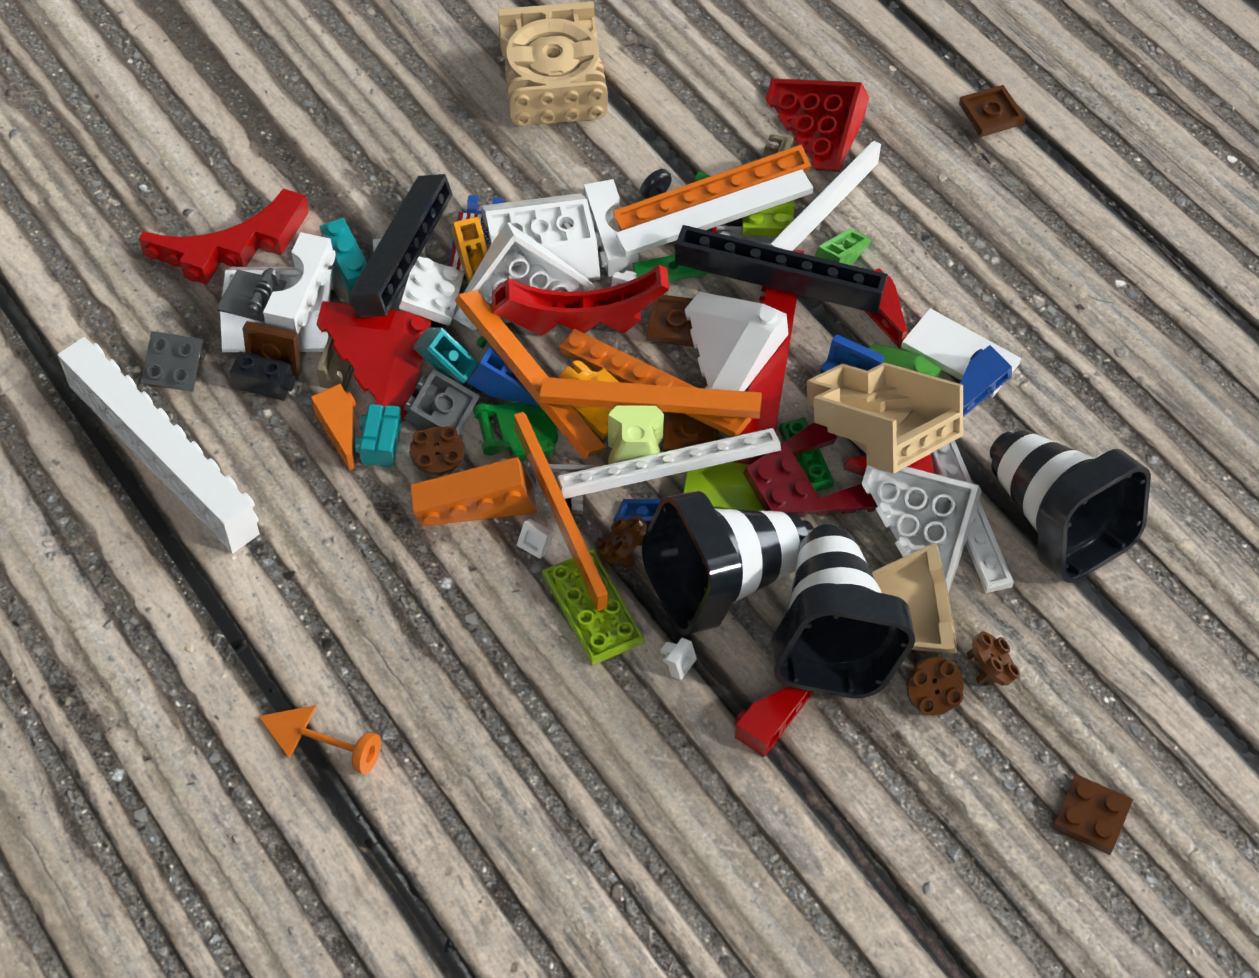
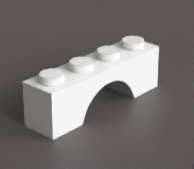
(602, 201)
(290, 307)

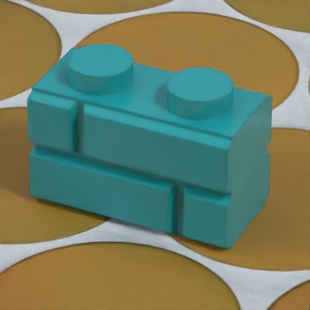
(445, 354)
(380, 435)

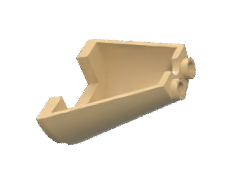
(923, 587)

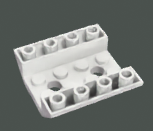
(542, 221)
(309, 336)

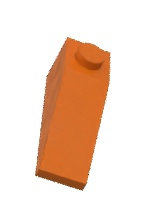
(337, 418)

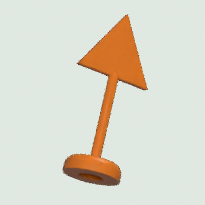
(290, 725)

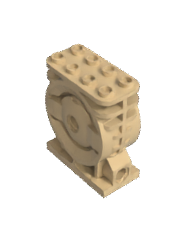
(552, 63)

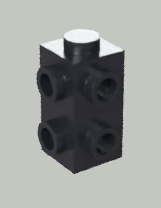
(262, 375)

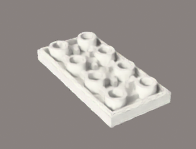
(950, 344)

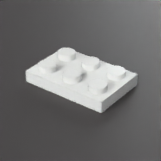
(432, 290)

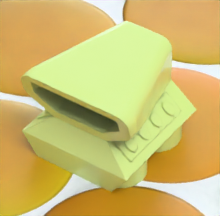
(634, 432)

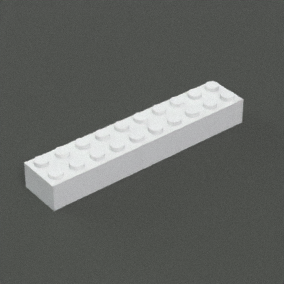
(160, 444)

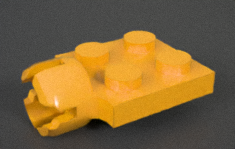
(594, 416)

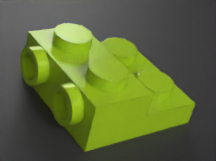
(769, 221)

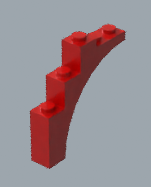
(235, 246)
(579, 310)

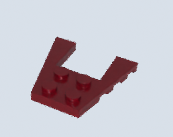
(785, 487)

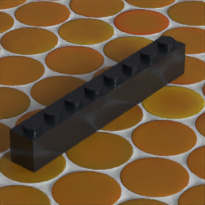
(400, 246)
(780, 269)

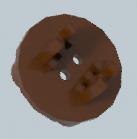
(450, 450)
(622, 541)
(993, 659)
(947, 681)

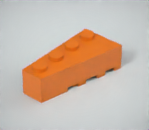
(475, 494)

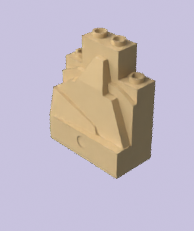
(888, 411)

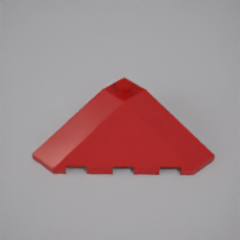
(820, 116)
(377, 349)

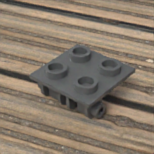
(250, 293)
(172, 361)

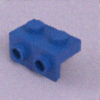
(852, 354)

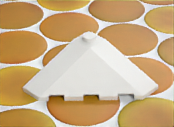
(525, 261)
(733, 338)
(925, 511)

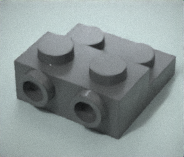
(440, 403)

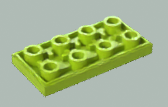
(724, 486)
(598, 632)

